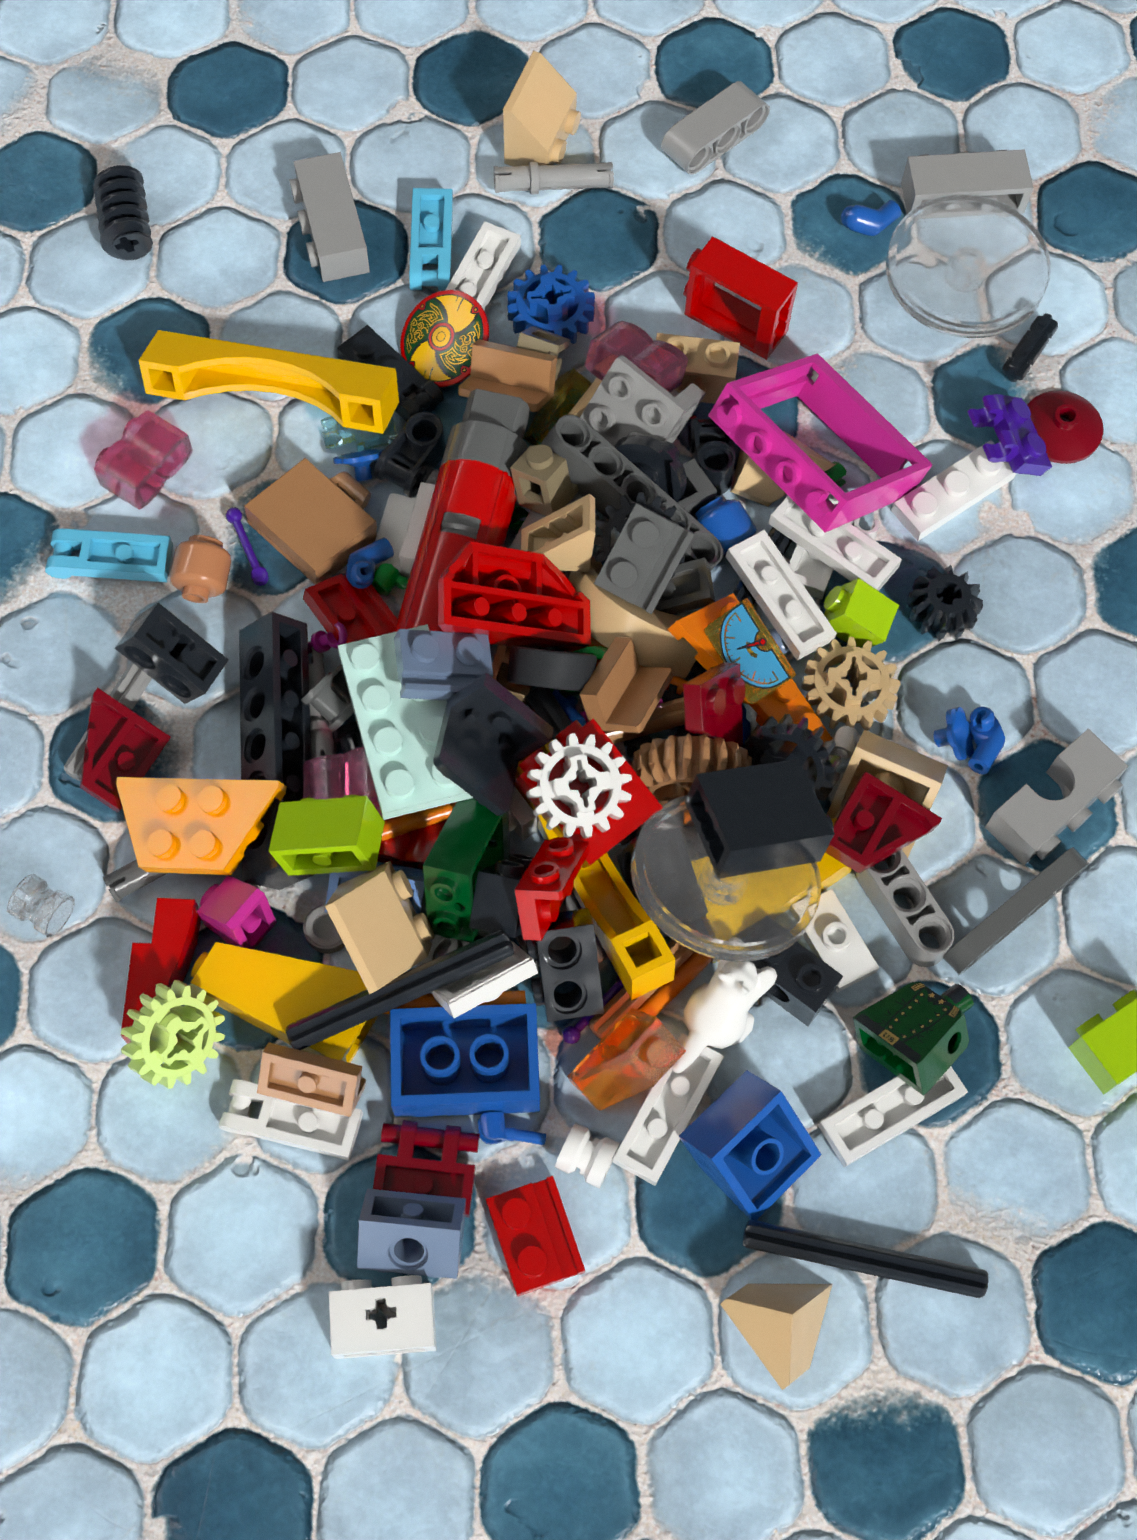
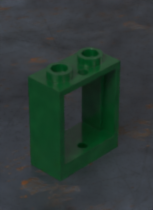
(454, 866)

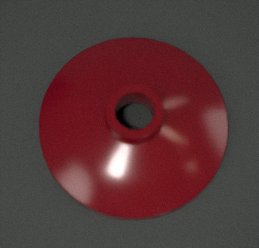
(1065, 440)

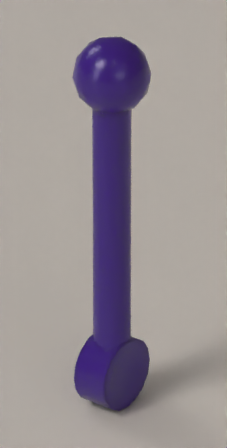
(258, 574)
(572, 1034)

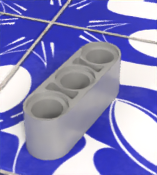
(715, 127)
(908, 923)

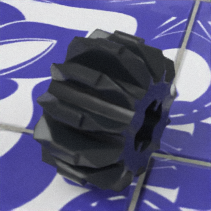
(961, 600)

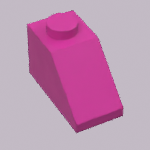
(237, 912)

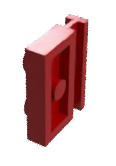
(357, 609)
(535, 1236)

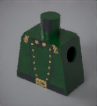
(916, 1032)

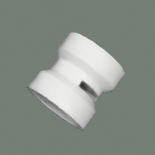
(589, 1156)

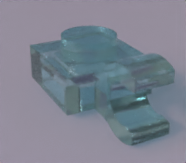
(336, 435)

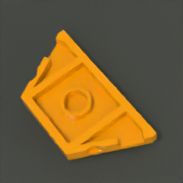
(194, 822)

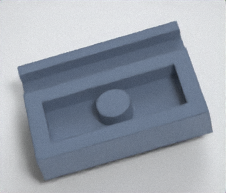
(439, 663)

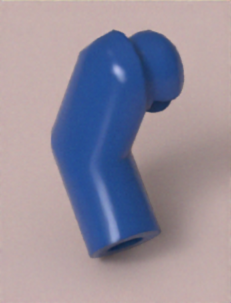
(868, 220)
(362, 562)
(987, 737)

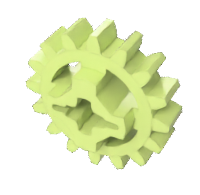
(174, 1036)

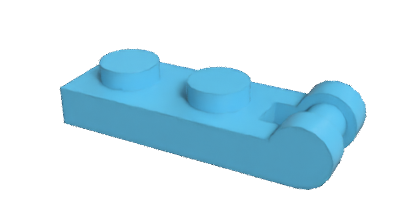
(431, 237)
(109, 555)

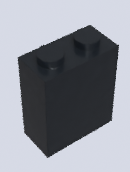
(759, 818)

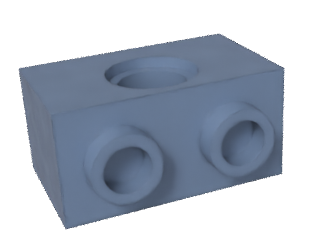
(411, 1233)

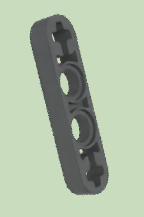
(1015, 911)

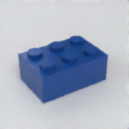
(464, 1062)

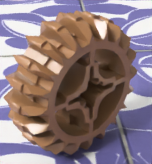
(672, 763)

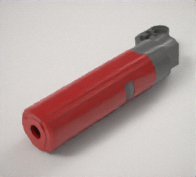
(470, 497)

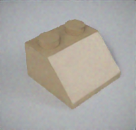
(539, 115)
(894, 765)
(380, 925)

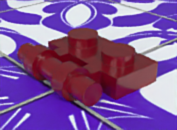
(426, 1176)

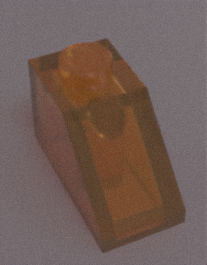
(626, 1060)

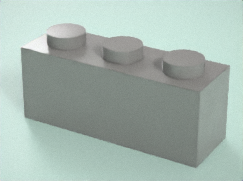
(992, 174)
(329, 217)

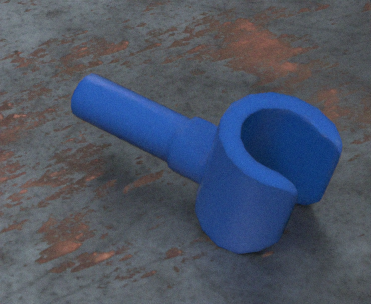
(568, 705)
(493, 1131)

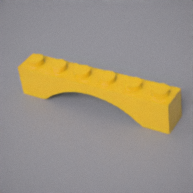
(195, 366)
(618, 920)

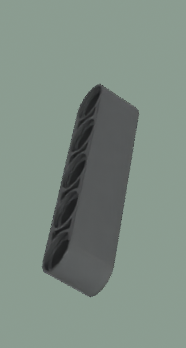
(609, 475)

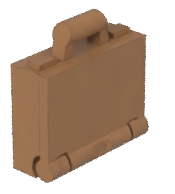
(313, 519)

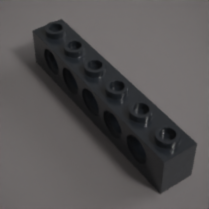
(273, 728)

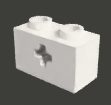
(358, 1336)

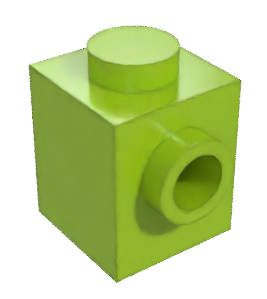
(860, 612)

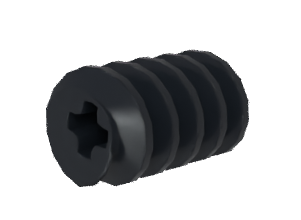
(122, 213)

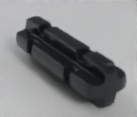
(1030, 347)

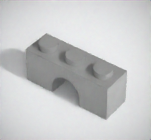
(1031, 824)

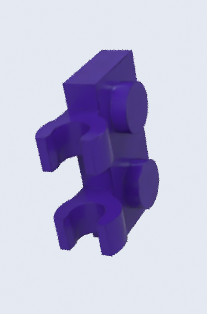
(1016, 434)

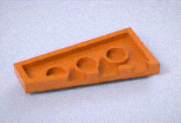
(784, 701)

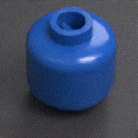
(726, 521)

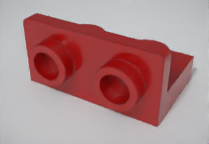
(547, 884)

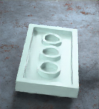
(396, 731)

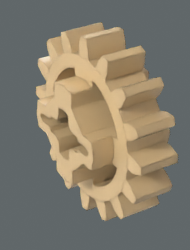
(866, 674)

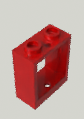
(728, 315)

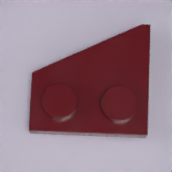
(877, 824)

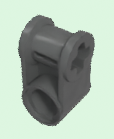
(331, 698)

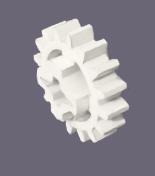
(599, 782)

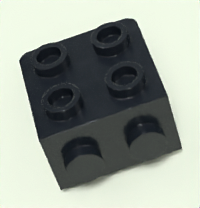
(485, 738)

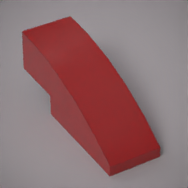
(167, 955)

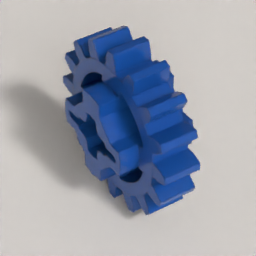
(551, 303)

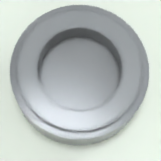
(321, 932)

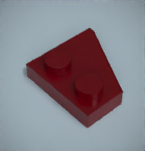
(715, 703)
(116, 746)

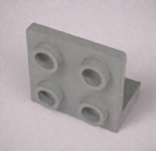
(635, 404)

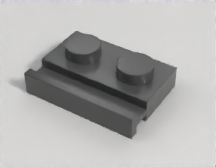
(644, 558)

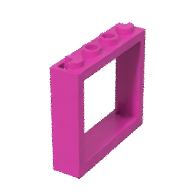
(845, 413)

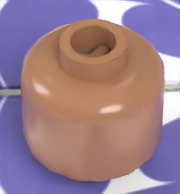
(200, 568)

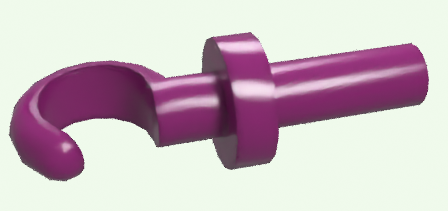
(324, 641)

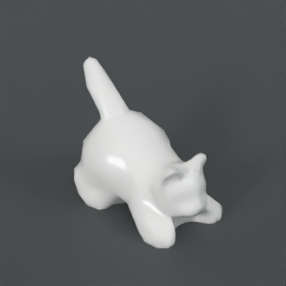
(719, 1010)

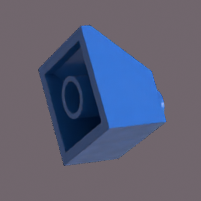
(751, 1144)

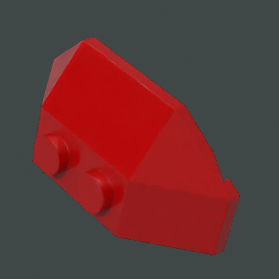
(512, 599)

